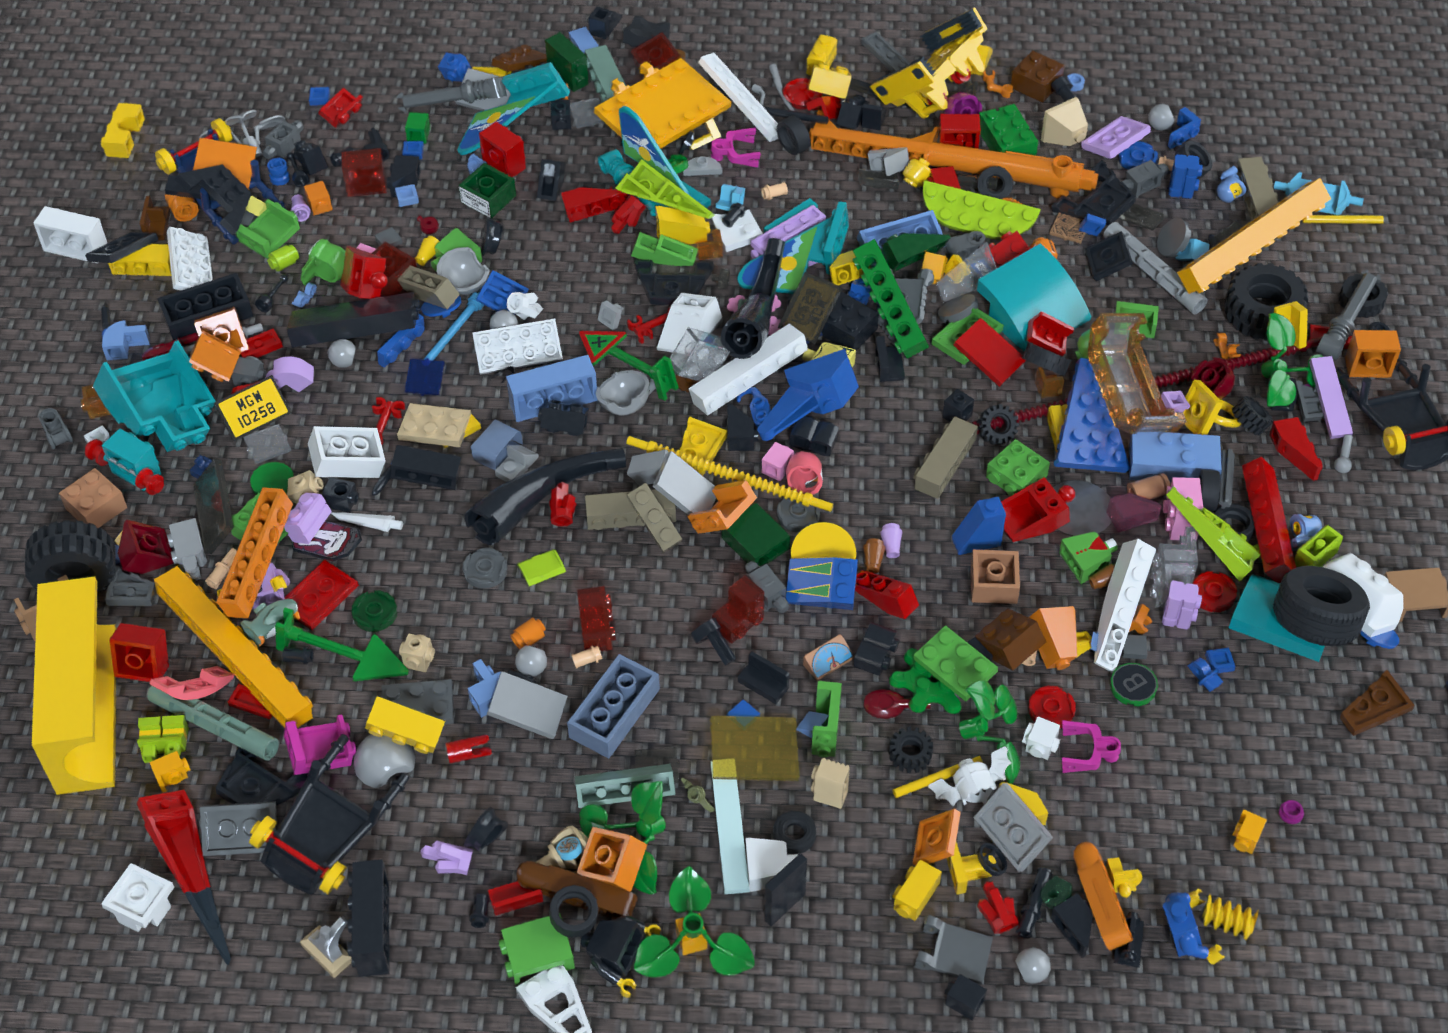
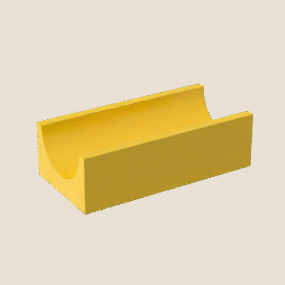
(73, 688)

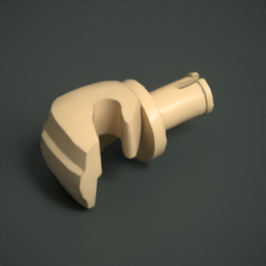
(553, 857)

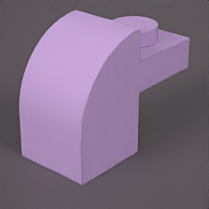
(292, 372)

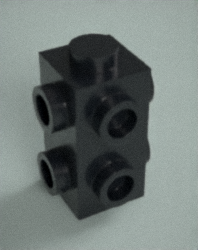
(562, 417)

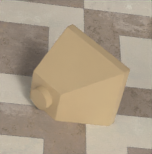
(1065, 124)

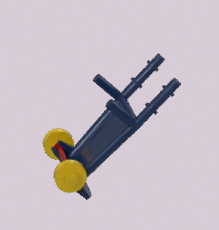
(184, 161)

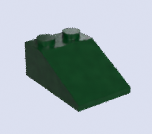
(910, 248)

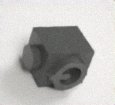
(248, 371)

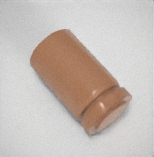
(1150, 487)

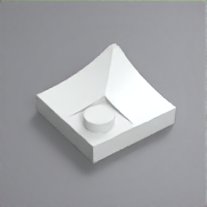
(741, 232)

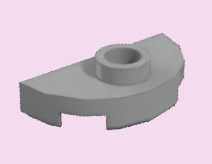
(703, 166)

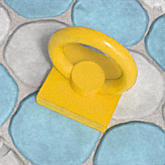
(1205, 409)

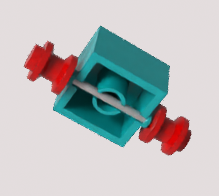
(129, 460)

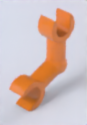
(1005, 90)
(1226, 352)

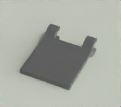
(955, 951)

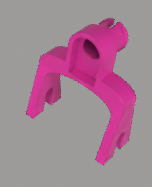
(725, 147)
(1104, 747)

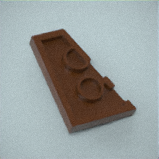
(518, 58)
(1376, 705)

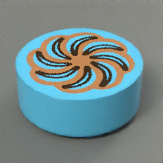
(569, 848)

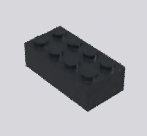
(196, 302)
(849, 322)
(369, 918)

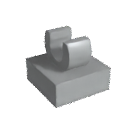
(610, 314)

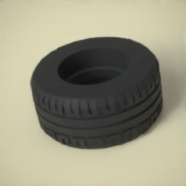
(1321, 606)

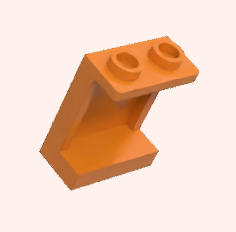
(732, 502)

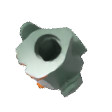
(266, 618)

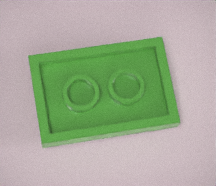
(946, 338)
(954, 662)

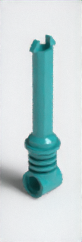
(614, 165)

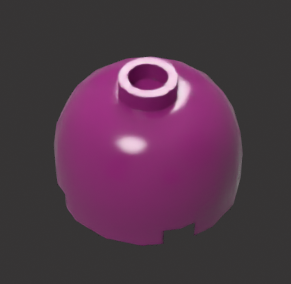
(963, 104)

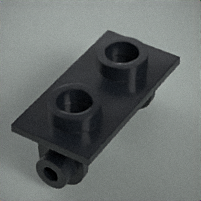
(1130, 953)

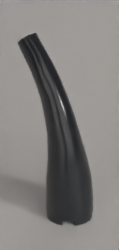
(750, 324)
(510, 502)

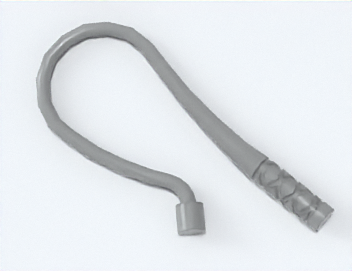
(777, 81)

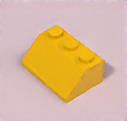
(404, 725)

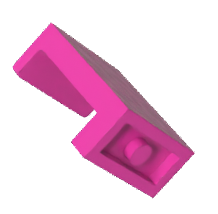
(314, 742)

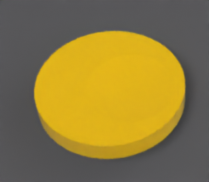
(823, 541)

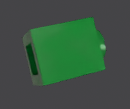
(417, 127)

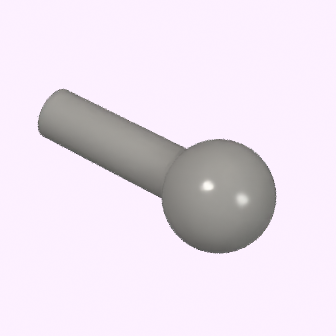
(1343, 463)

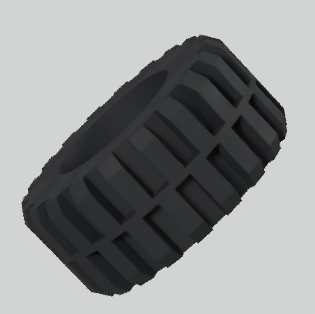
(1261, 282)
(72, 551)

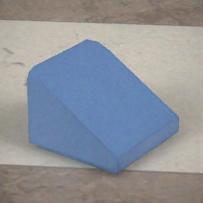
(810, 720)

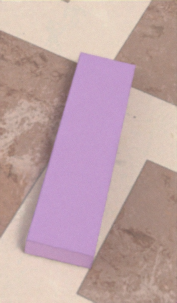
(790, 228)
(1330, 397)

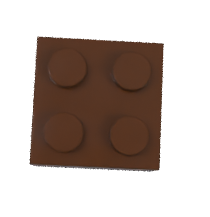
(1035, 76)
(1011, 638)

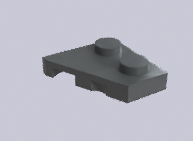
(1308, 402)
(129, 590)

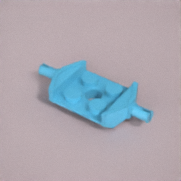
(1339, 195)

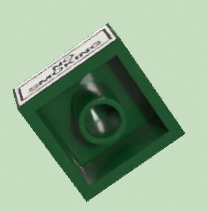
(487, 190)

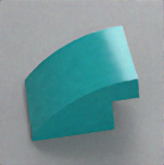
(1030, 286)
(1257, 619)

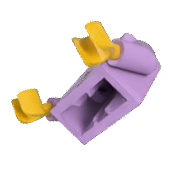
(271, 587)

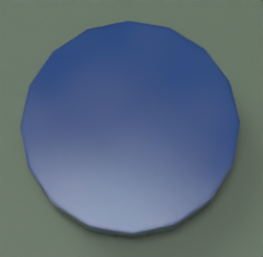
(1137, 154)

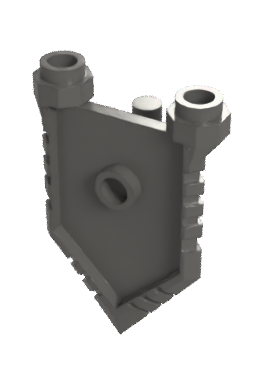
(915, 295)

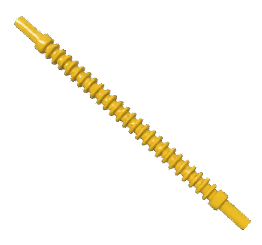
(807, 499)

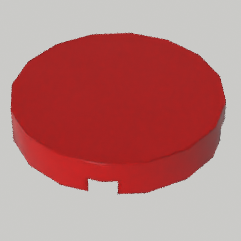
(1217, 591)
(1052, 705)

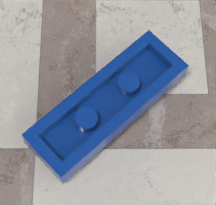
(399, 342)

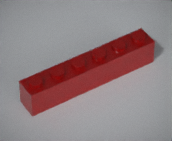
(1269, 519)

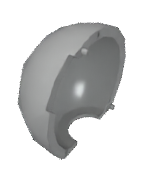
(463, 270)
(624, 392)
(381, 758)

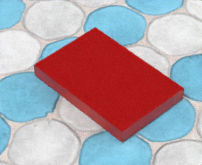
(989, 352)
(321, 593)

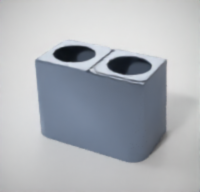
(492, 444)

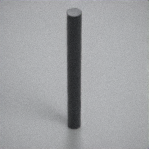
(802, 116)

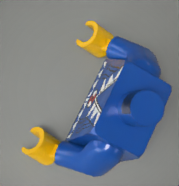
(1184, 927)

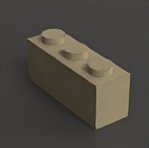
(428, 287)
(654, 518)

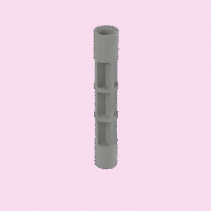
(1158, 270)

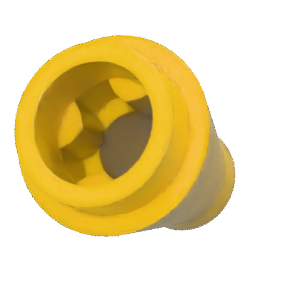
(426, 250)

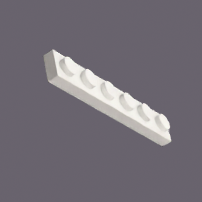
(740, 95)

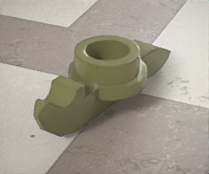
(697, 795)

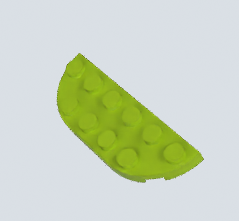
(977, 212)

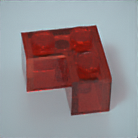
(742, 610)
(595, 615)

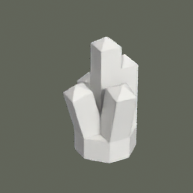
(524, 305)

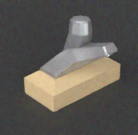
(324, 947)

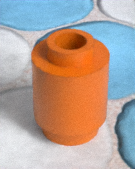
(528, 633)

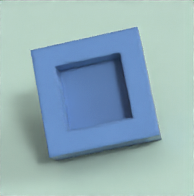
(406, 195)

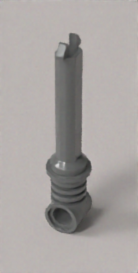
(468, 91)
(1343, 326)

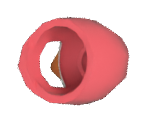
(802, 469)

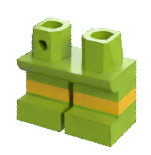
(162, 736)

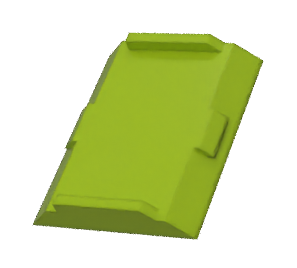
(541, 567)

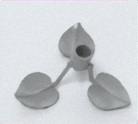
(249, 140)

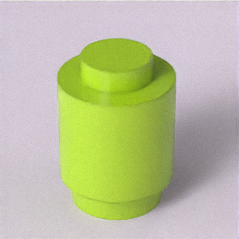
(283, 257)

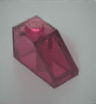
(1132, 511)

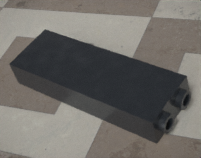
(353, 319)

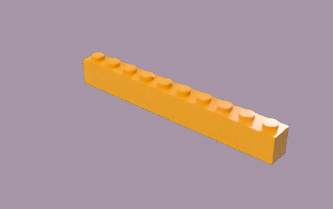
(1254, 236)
(233, 648)

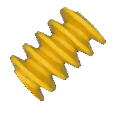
(1229, 917)

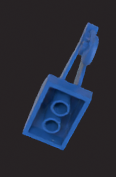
(814, 387)

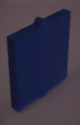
(424, 377)

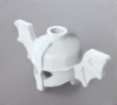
(973, 778)

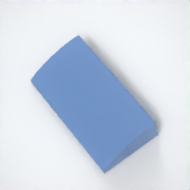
(918, 224)

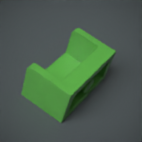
(1149, 311)

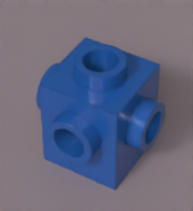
(454, 67)

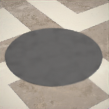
(1086, 509)

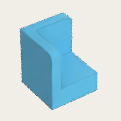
(729, 196)
(1193, 250)

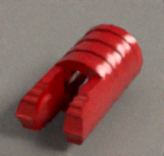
(461, 749)

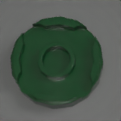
(374, 611)

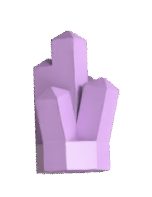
(449, 857)

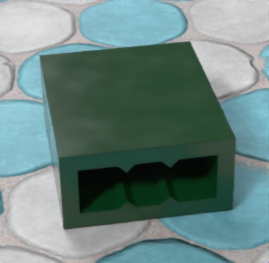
(568, 61)
(757, 536)

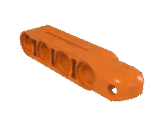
(1101, 896)

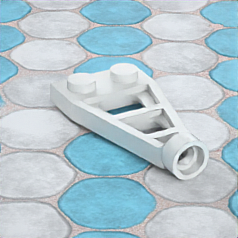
(546, 986)

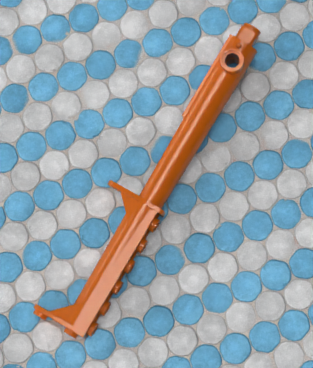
(1057, 174)

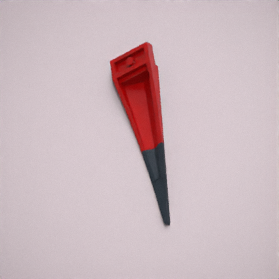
(174, 831)

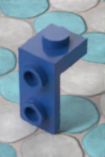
(1189, 128)

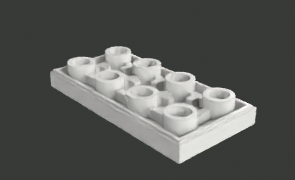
(188, 258)
(517, 346)

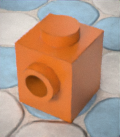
(318, 198)

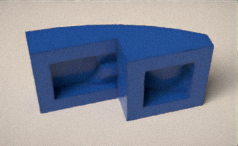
(860, 291)

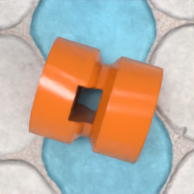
(182, 207)

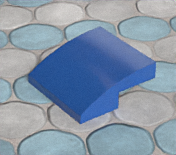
(497, 290)

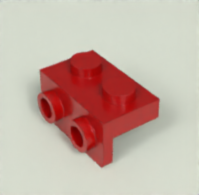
(340, 107)
(1008, 249)
(1049, 333)

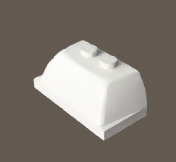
(1384, 598)

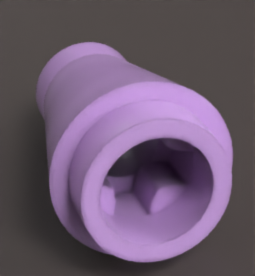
(300, 208)
(891, 536)

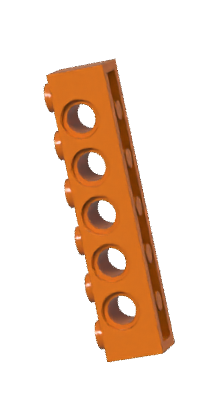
(254, 553)

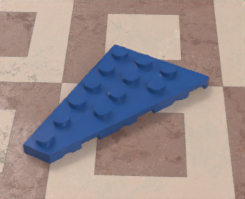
(1088, 432)

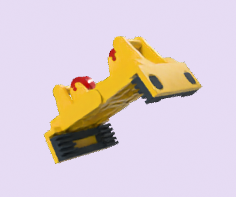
(922, 79)

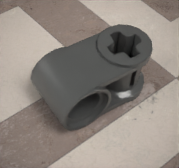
(964, 244)
(54, 428)

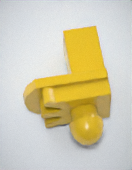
(1122, 881)

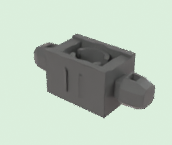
(282, 139)
(1145, 177)
(771, 585)

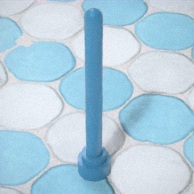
(473, 305)

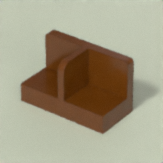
(154, 218)

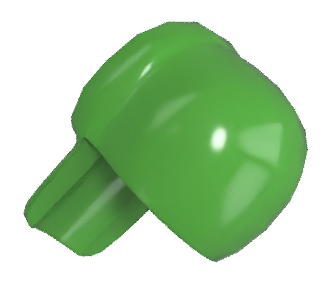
(324, 261)

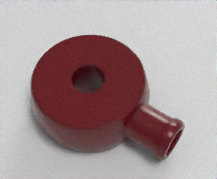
(428, 225)

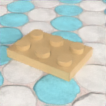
(434, 425)

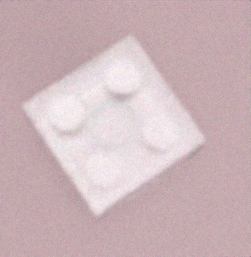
(698, 354)

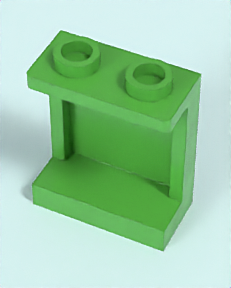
(269, 229)
(828, 702)
(534, 948)

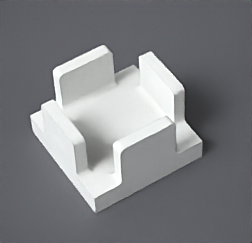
(139, 898)

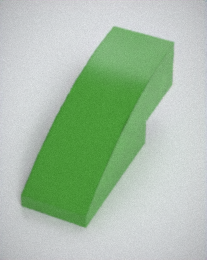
(664, 250)

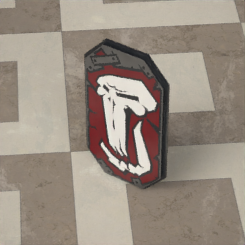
(331, 542)

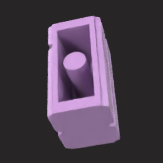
(307, 518)
(1181, 605)

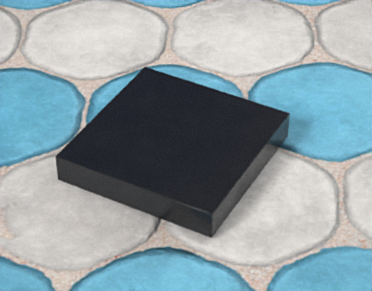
(1109, 256)

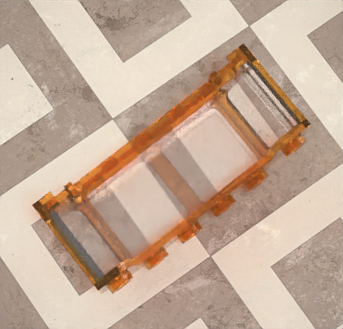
(1126, 376)

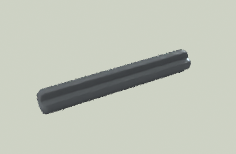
(1226, 478)

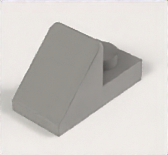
(888, 160)
(516, 463)

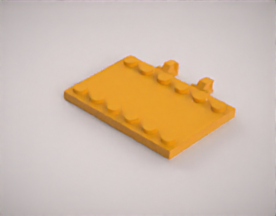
(666, 101)

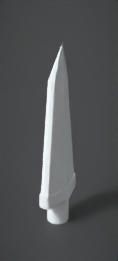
(378, 522)

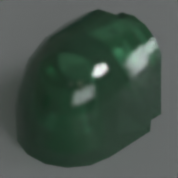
(1056, 892)

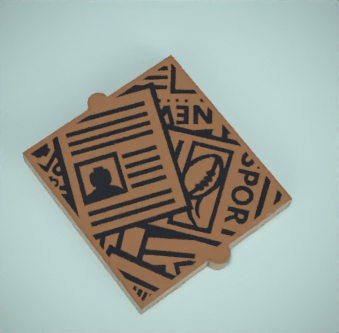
(1067, 228)

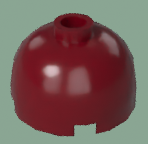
(1216, 376)

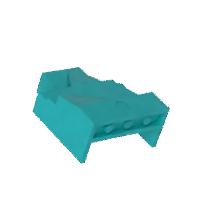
(158, 397)

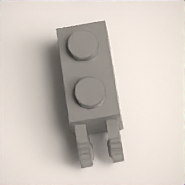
(188, 547)

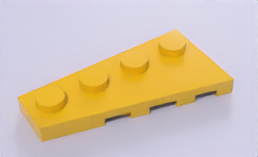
(702, 440)

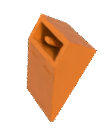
(214, 356)

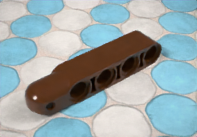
(611, 900)

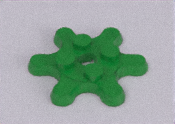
(923, 690)

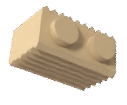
(830, 783)

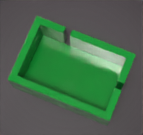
(1007, 131)

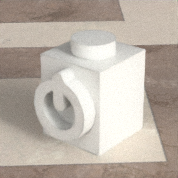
(1041, 738)

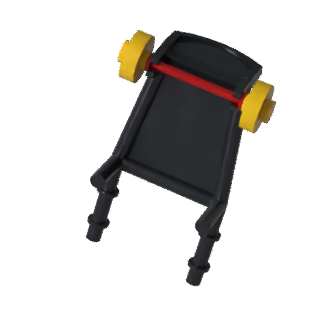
(1406, 418)
(318, 830)

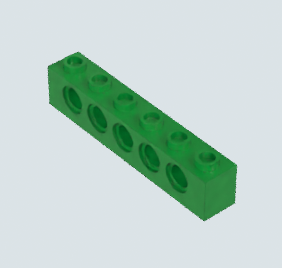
(871, 254)

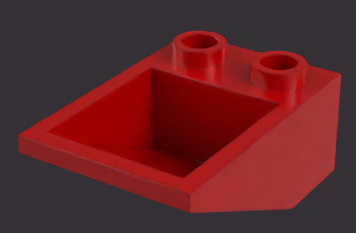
(363, 273)
(1037, 510)

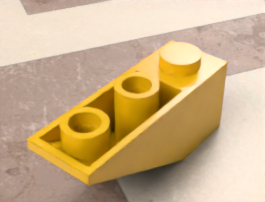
(149, 260)

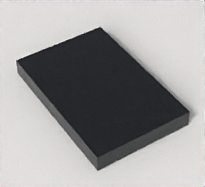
(121, 247)
(785, 889)

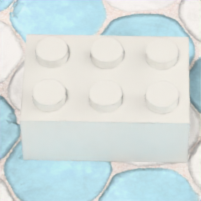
(69, 233)
(346, 452)

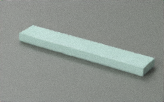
(730, 836)

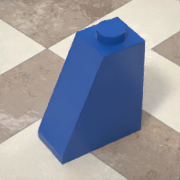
(981, 527)

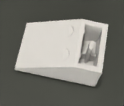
(688, 311)

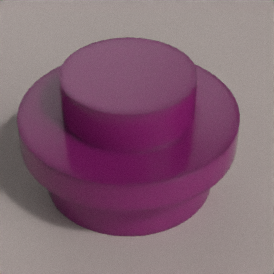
(1291, 812)

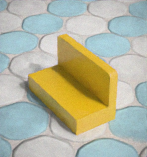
(1297, 316)

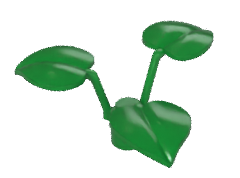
(1281, 389)
(976, 727)
(647, 802)
(692, 893)

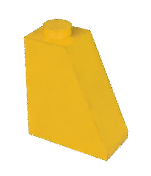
(681, 225)

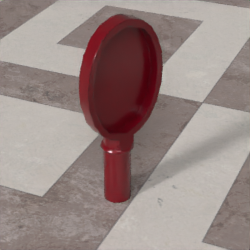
(166, 347)
(886, 704)

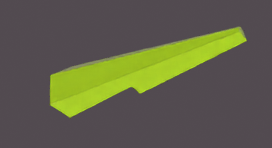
(653, 186)
(1223, 540)

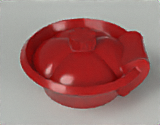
(798, 93)

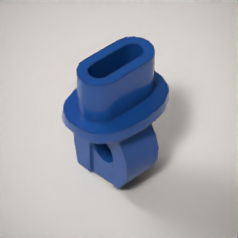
(1205, 675)

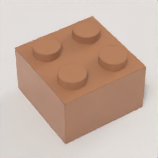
(93, 499)
(995, 576)

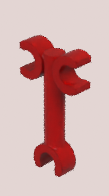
(644, 329)
(385, 410)

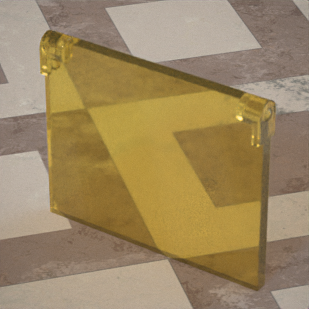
(754, 748)

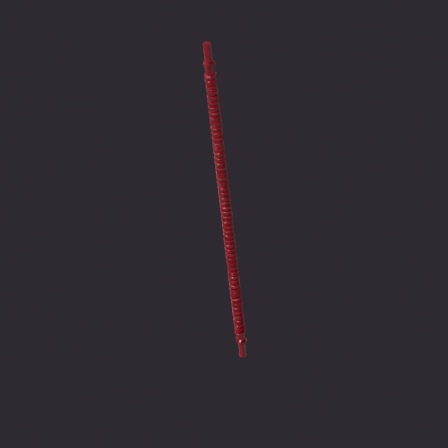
(1165, 379)

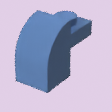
(120, 336)
(482, 692)

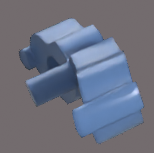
(304, 297)

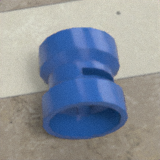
(278, 171)

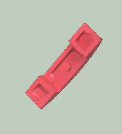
(210, 681)

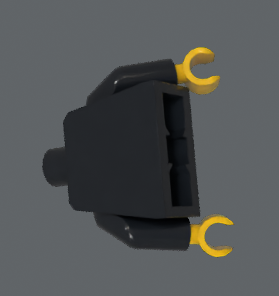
(615, 948)

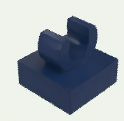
(201, 464)

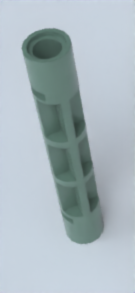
(218, 723)

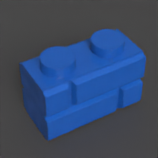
(1184, 176)

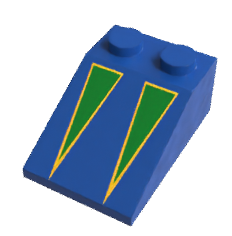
(822, 582)

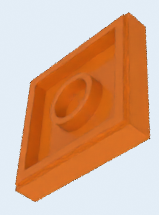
(937, 837)

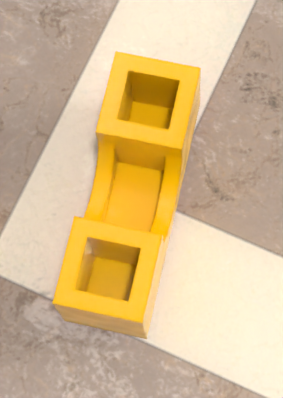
(118, 138)

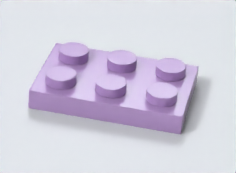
(1115, 137)

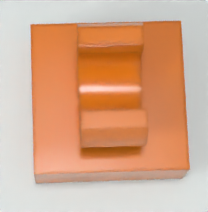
(1140, 618)

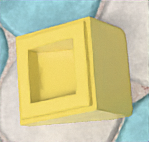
(256, 206)

